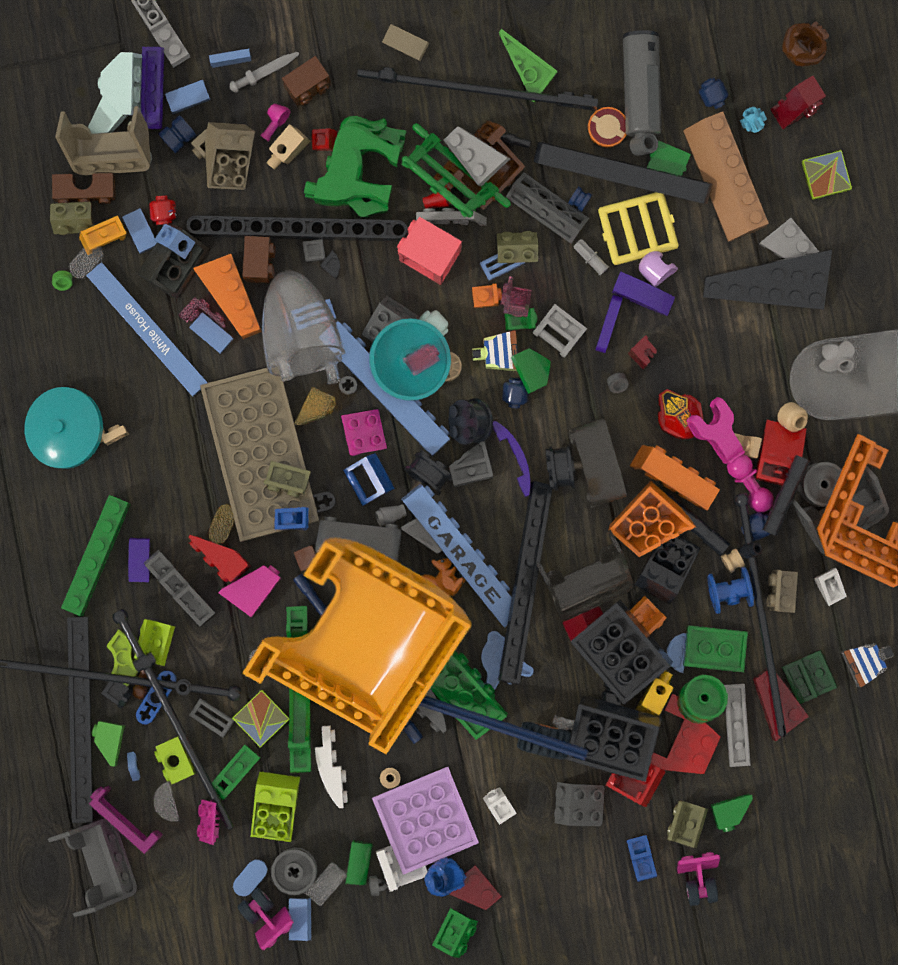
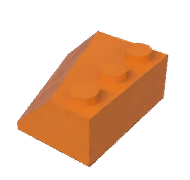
(650, 521)

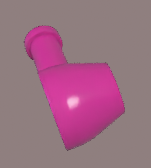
(278, 115)

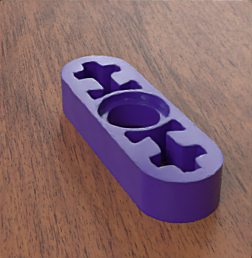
(609, 323)

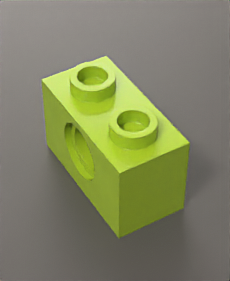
(185, 767)

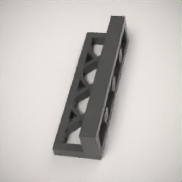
(545, 209)

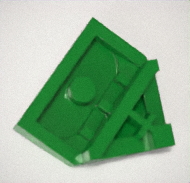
(532, 369)

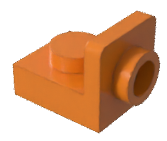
(486, 296)

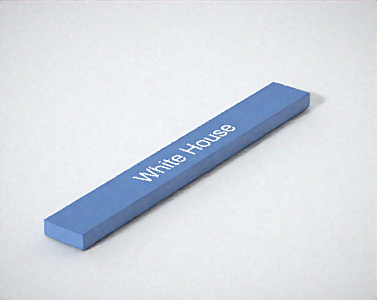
(146, 329)

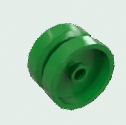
(713, 703)

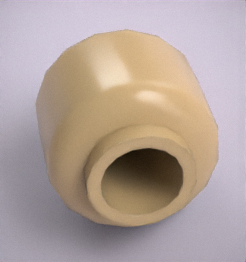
(792, 417)

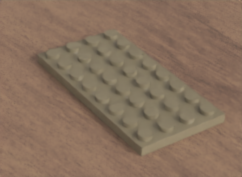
(250, 430)

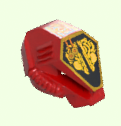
(675, 411)

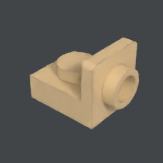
(115, 434)
(750, 445)

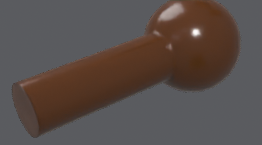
(140, 691)

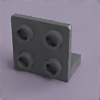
(385, 314)

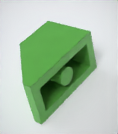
(108, 740)

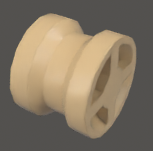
(732, 560)

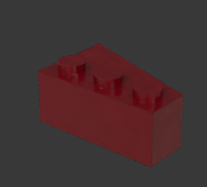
(800, 102)
(792, 710)

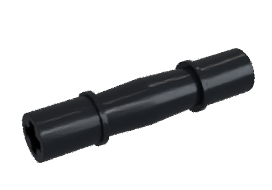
(786, 495)
(702, 530)

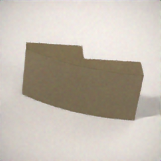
(405, 42)

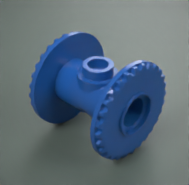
(731, 593)

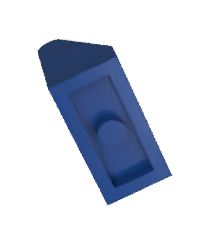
(376, 474)

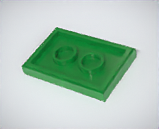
(715, 648)

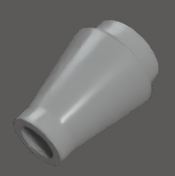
(389, 515)

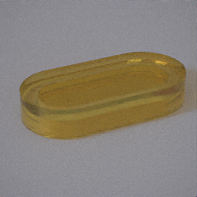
(221, 524)

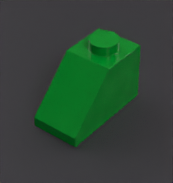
(730, 812)

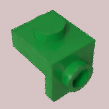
(514, 323)

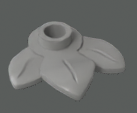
(838, 357)

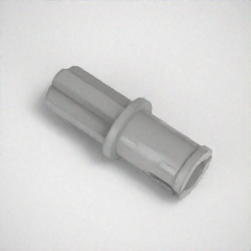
(591, 257)

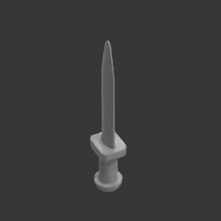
(252, 77)

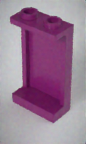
(121, 823)

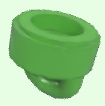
(62, 280)

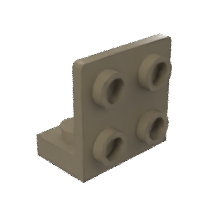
(783, 591)

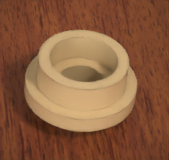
(392, 771)

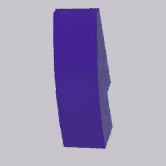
(643, 294)

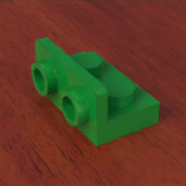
(455, 933)

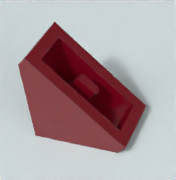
(578, 623)

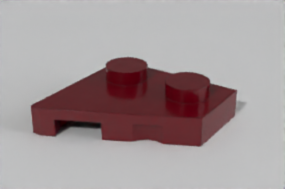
(477, 890)

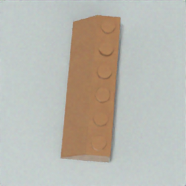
(724, 168)

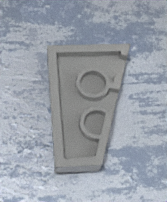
(475, 155)
(450, 214)
(788, 241)

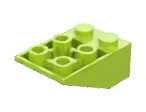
(275, 806)

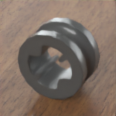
(352, 389)

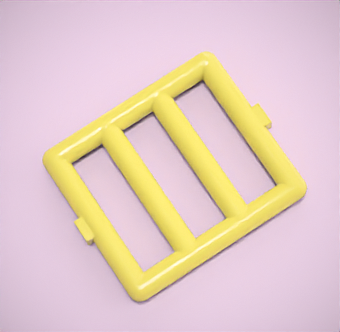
(622, 208)

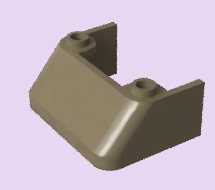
(105, 151)

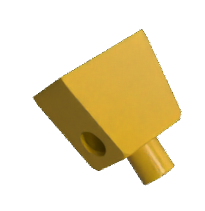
(653, 702)

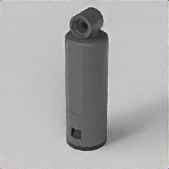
(642, 90)

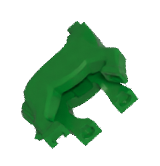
(345, 167)

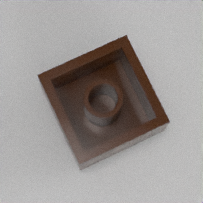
(306, 82)
(257, 259)

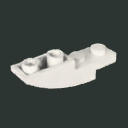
(331, 775)

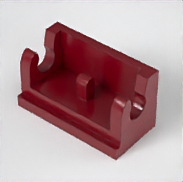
(641, 352)

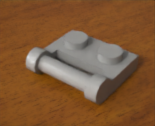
(562, 324)

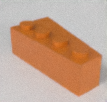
(675, 476)

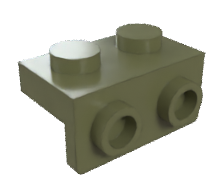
(71, 217)
(517, 247)
(287, 478)
(687, 824)

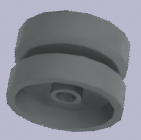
(811, 487)
(294, 883)

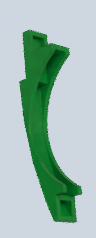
(299, 712)

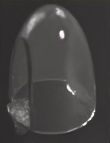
(299, 329)

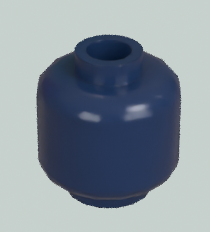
(713, 93)
(514, 393)
(757, 522)

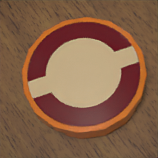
(607, 127)

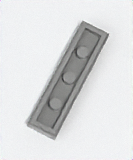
(737, 726)

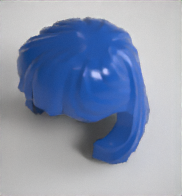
(444, 877)

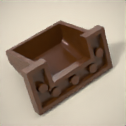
(504, 177)

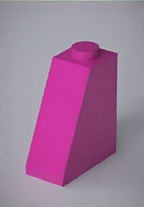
(252, 589)

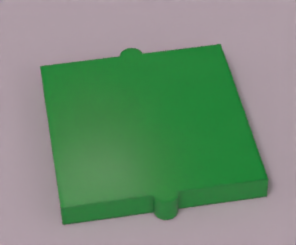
(669, 159)

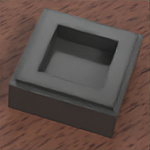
(314, 250)

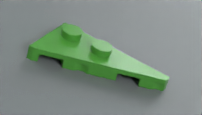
(532, 69)

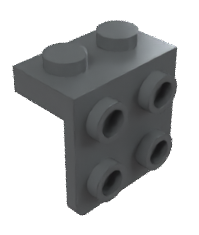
(579, 804)

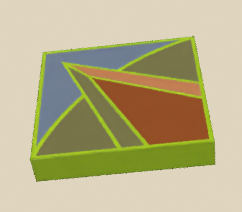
(826, 175)
(261, 718)

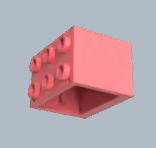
(429, 250)

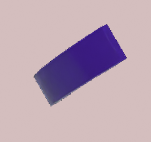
(503, 434)

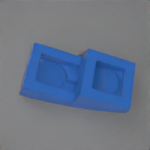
(641, 858)

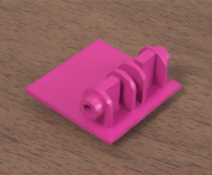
(364, 432)
(206, 830)

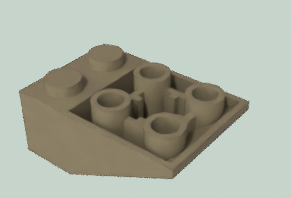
(228, 155)

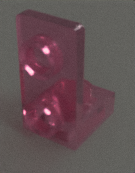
(190, 312)

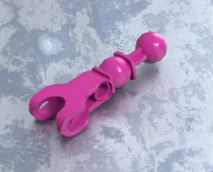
(730, 451)

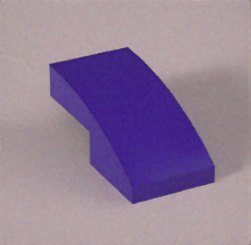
(138, 553)

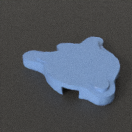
(492, 656)

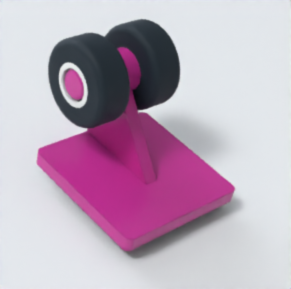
(704, 890)
(274, 926)

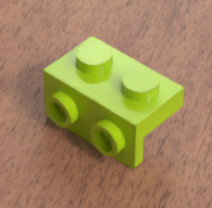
(156, 638)

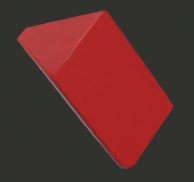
(323, 139)

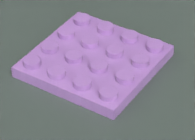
(425, 820)

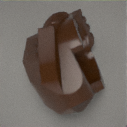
(805, 44)

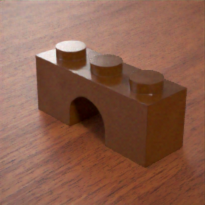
(101, 190)

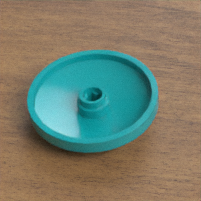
(393, 345)
(63, 427)

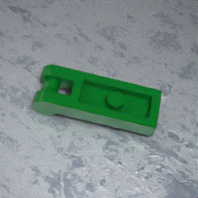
(235, 771)

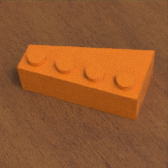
(228, 290)

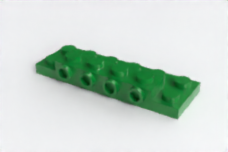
(464, 688)

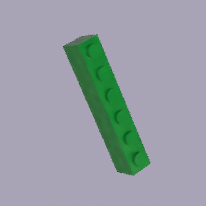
(96, 555)

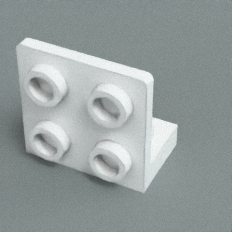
(393, 872)

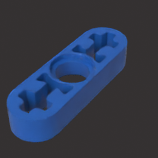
(143, 707)

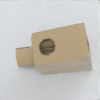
(294, 142)

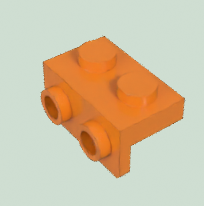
(648, 615)

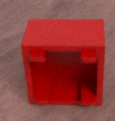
(637, 790)

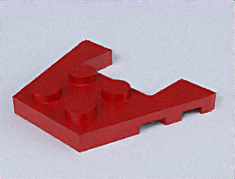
(691, 747)

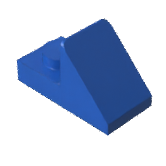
(291, 518)

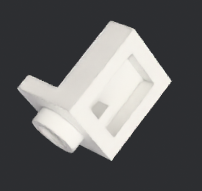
(499, 805)

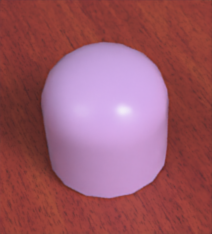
(654, 269)

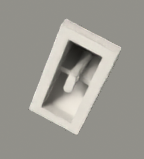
(830, 586)

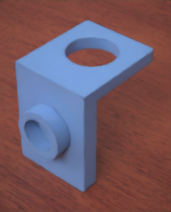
(171, 238)

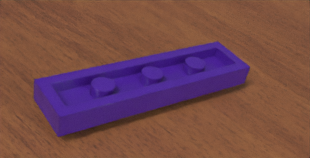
(152, 86)

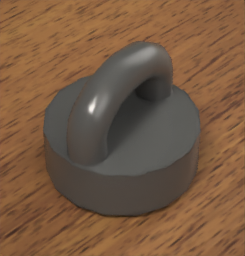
(617, 382)
(374, 885)

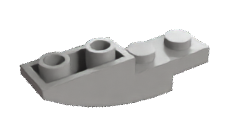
(162, 31)

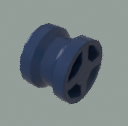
(580, 199)

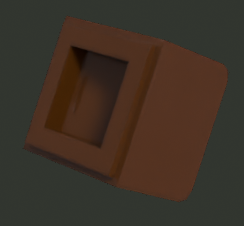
(305, 557)

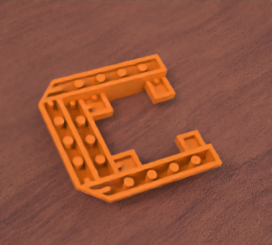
(838, 527)

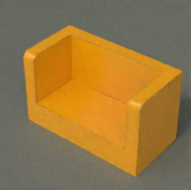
(102, 234)

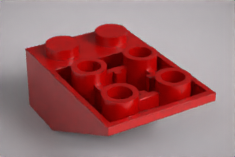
(778, 452)
(228, 561)

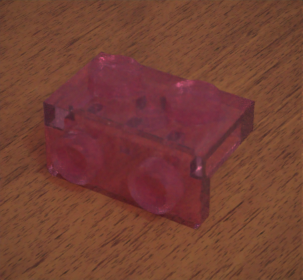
(515, 299)

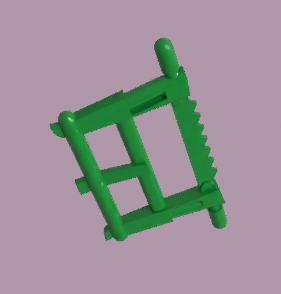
(421, 152)

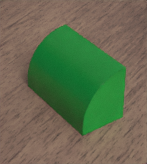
(359, 863)

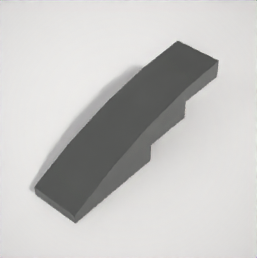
(179, 588)

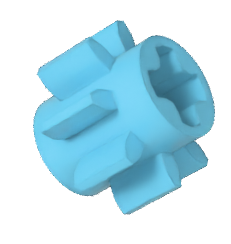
(753, 119)

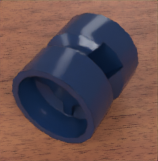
(177, 134)

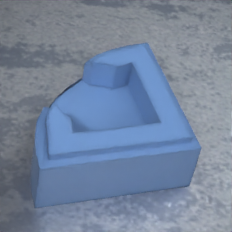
(132, 766)

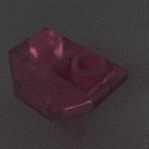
(422, 358)

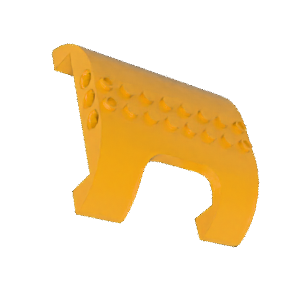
(372, 645)

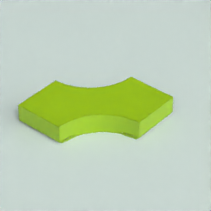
(122, 655)

